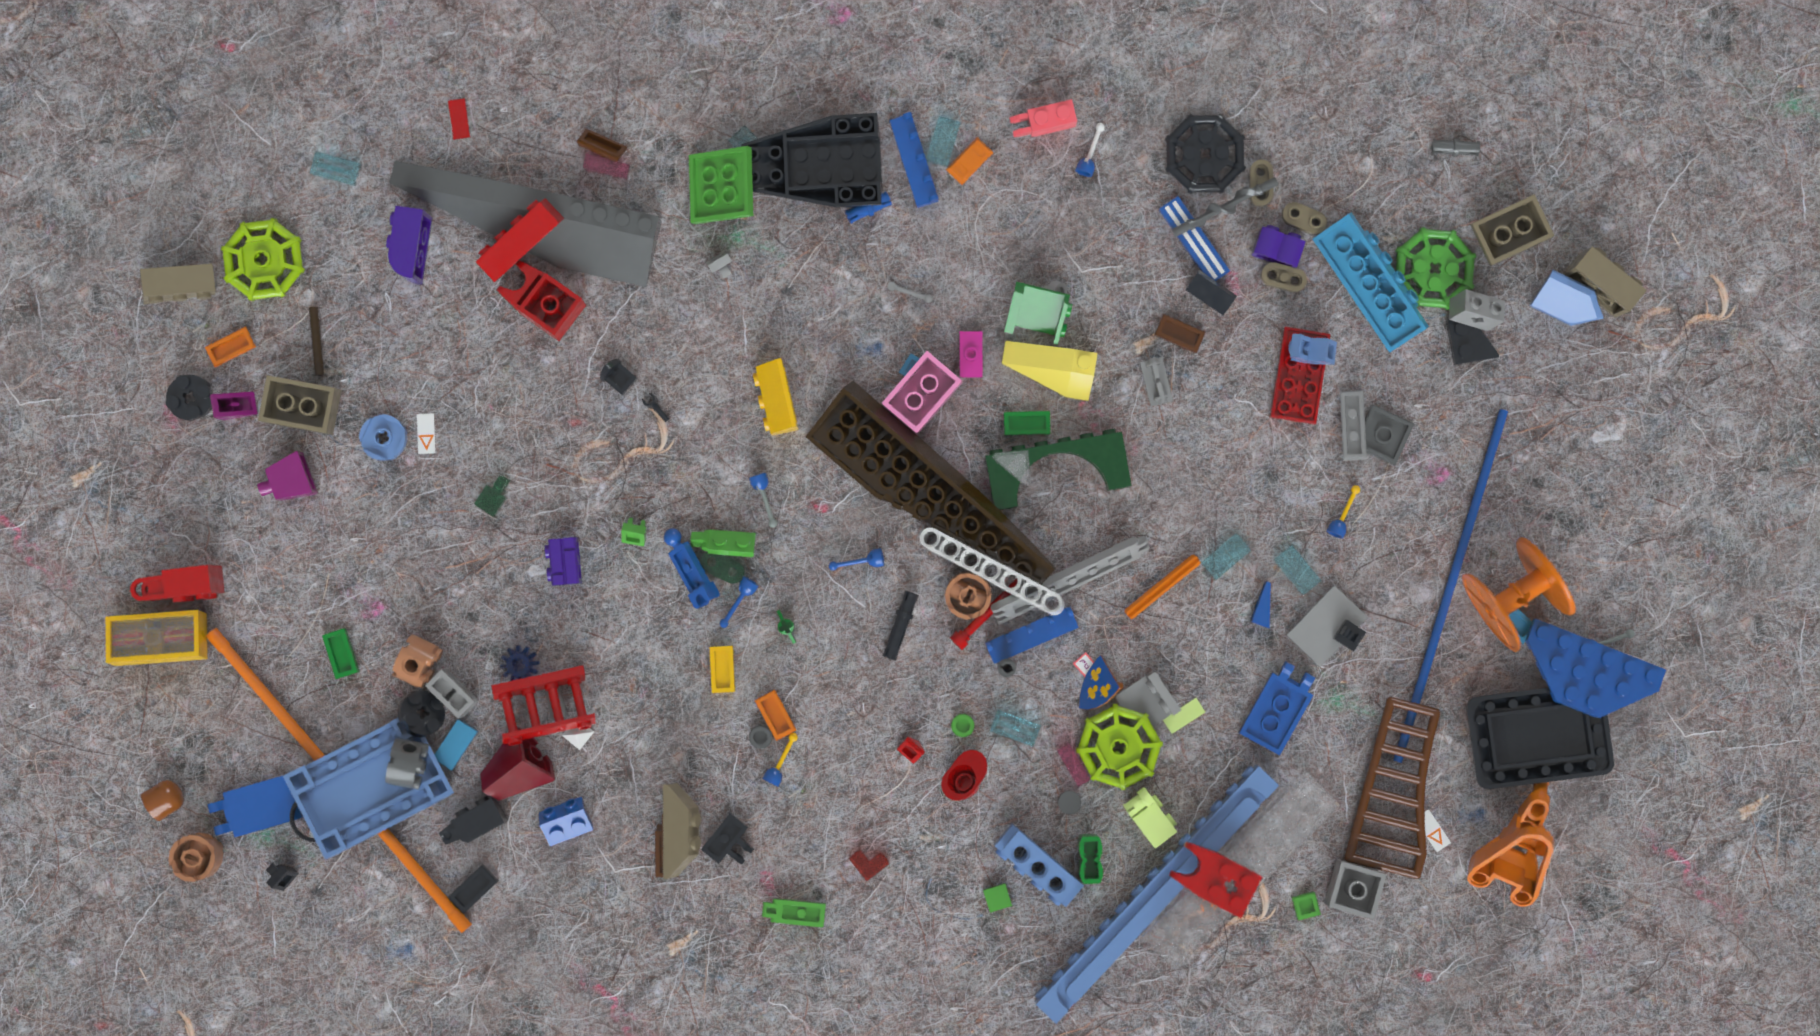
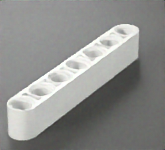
(983, 563)

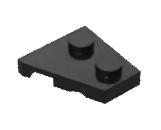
(1468, 344)

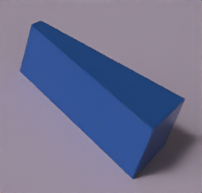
(1261, 613)

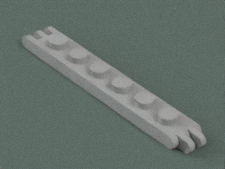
(1074, 576)

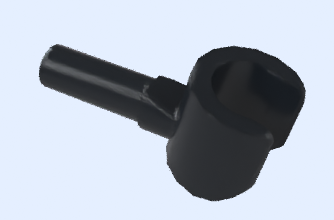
(654, 405)

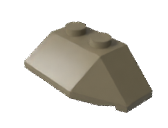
(680, 830)

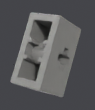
(1476, 310)

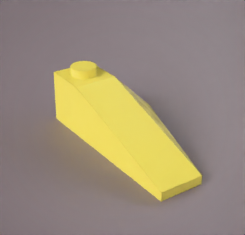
(1058, 368)

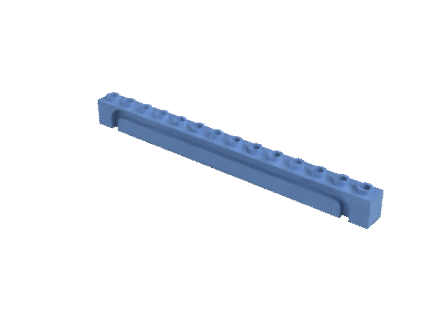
(1154, 895)

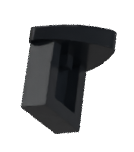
(617, 376)

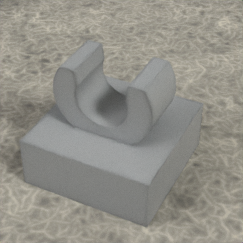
(720, 263)

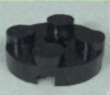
(177, 402)
(411, 720)

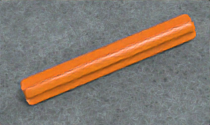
(1162, 586)

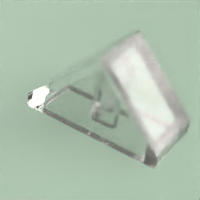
(1016, 464)

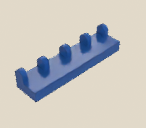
(914, 160)
(1031, 635)

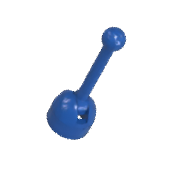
(874, 559)
(746, 588)

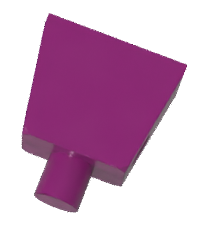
(288, 478)

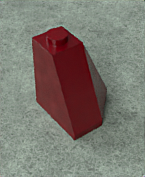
(516, 770)

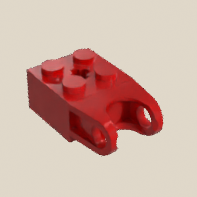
(537, 295)
(181, 584)
(1212, 874)

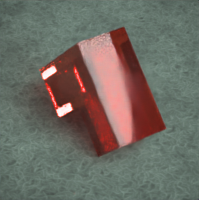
(867, 867)

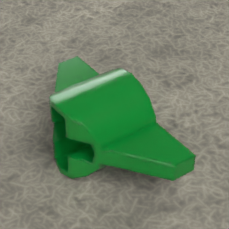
(786, 626)

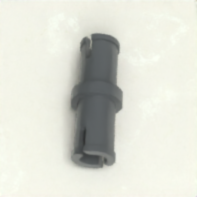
(1455, 147)
(1010, 672)

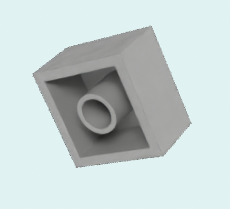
(1355, 889)

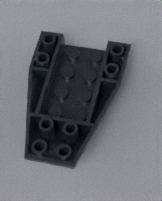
(822, 162)

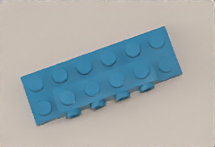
(1372, 281)

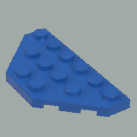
(1589, 673)

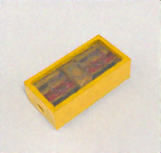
(156, 637)

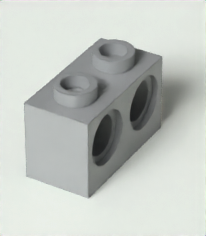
(452, 693)

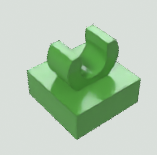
(633, 533)

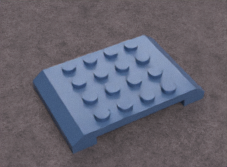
(347, 792)

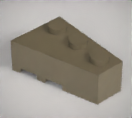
(177, 283)

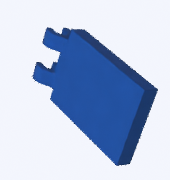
(1278, 709)
(255, 807)

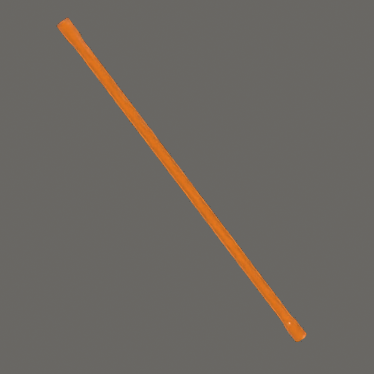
(223, 646)

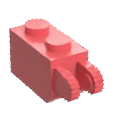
(1046, 119)

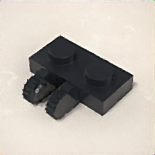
(725, 838)

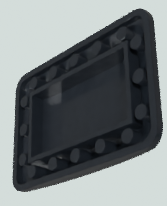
(1535, 740)

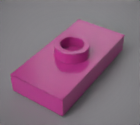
(970, 354)

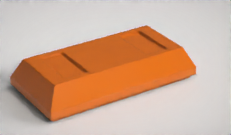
(969, 161)
(230, 346)
(775, 715)

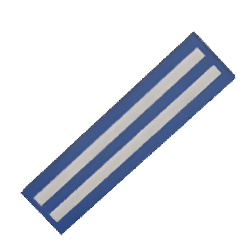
(1194, 240)

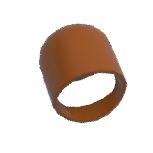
(162, 799)

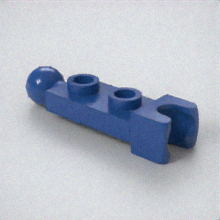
(690, 570)

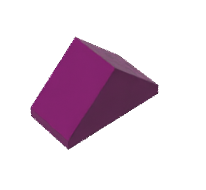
(233, 405)

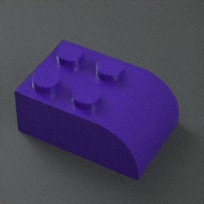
(409, 242)

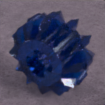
(517, 656)

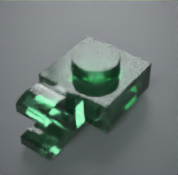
(491, 498)

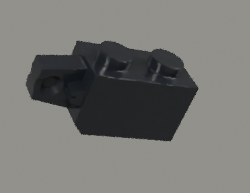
(474, 822)

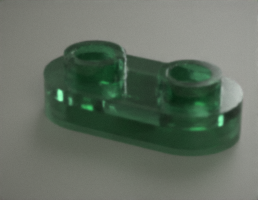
(722, 567)

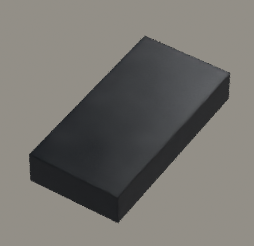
(1211, 292)
(473, 888)

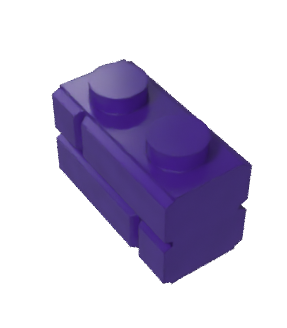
(564, 561)

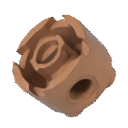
(968, 595)
(416, 661)
(196, 857)

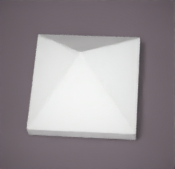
(578, 737)

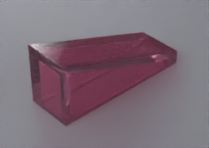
(605, 166)
(1073, 764)

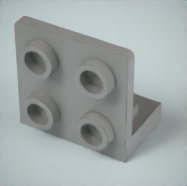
(1148, 696)

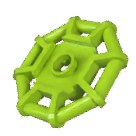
(273, 267)
(1114, 759)

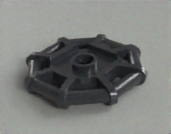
(1205, 140)

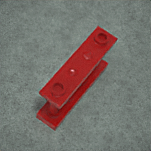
(550, 682)

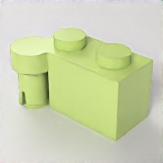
(1149, 817)

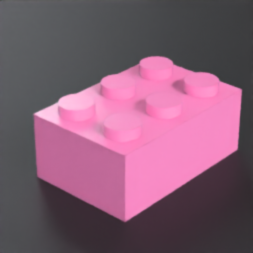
(922, 393)

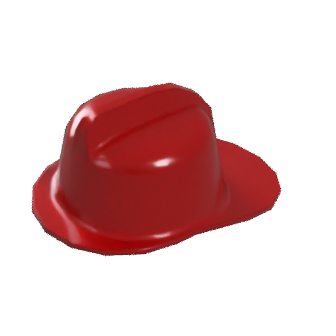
(964, 775)

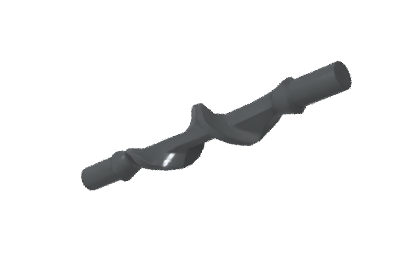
(1228, 207)

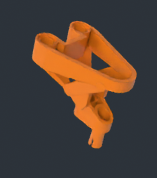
(1510, 865)

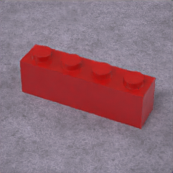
(519, 239)

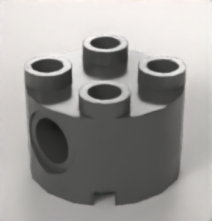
(406, 763)

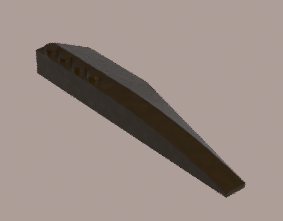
(915, 478)

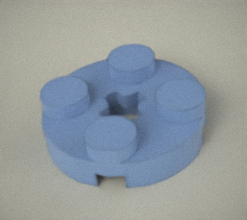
(371, 443)

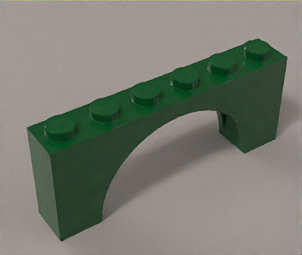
(1102, 451)

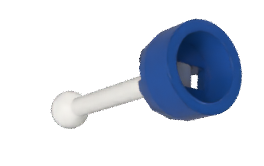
(1086, 165)

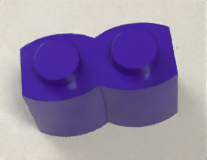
(1278, 247)

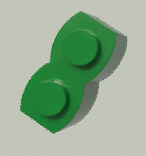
(1090, 851)

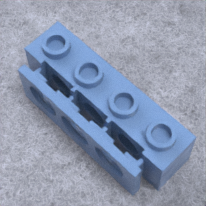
(1014, 838)

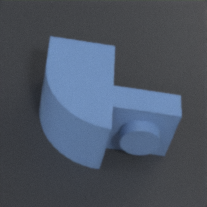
(1312, 350)

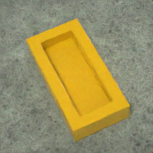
(722, 669)

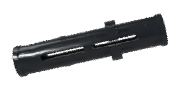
(900, 625)

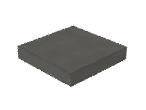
(1386, 434)

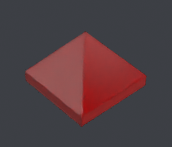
(911, 749)

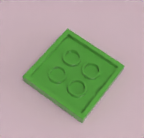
(721, 185)

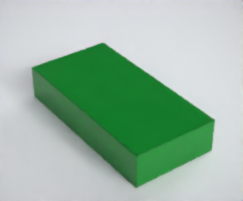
(1027, 423)
(340, 653)

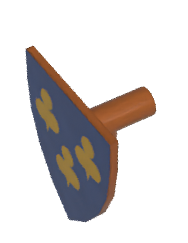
(1098, 686)

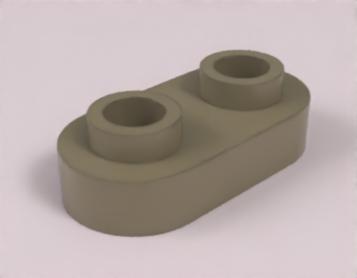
(1255, 179)
(1304, 219)
(1283, 276)

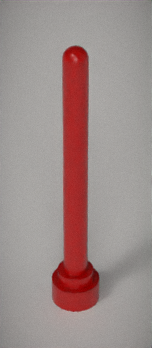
(962, 637)

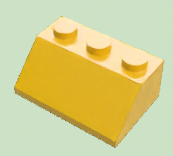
(775, 397)

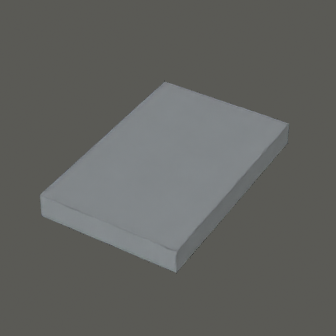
(1320, 624)

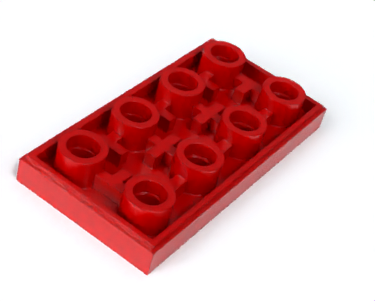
(1297, 383)

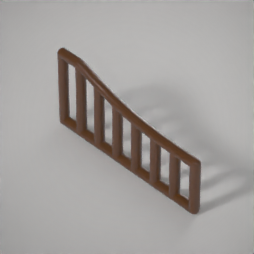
(1418, 802)

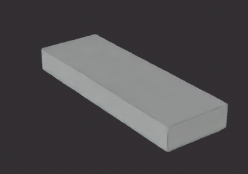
(1353, 425)

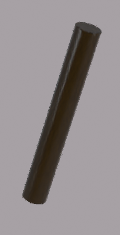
(316, 341)

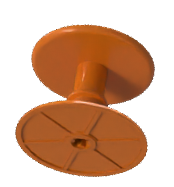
(1541, 578)

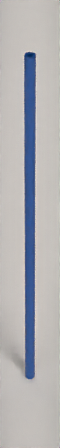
(1454, 574)

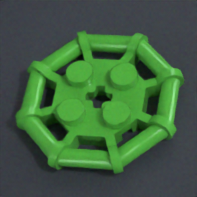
(1437, 255)

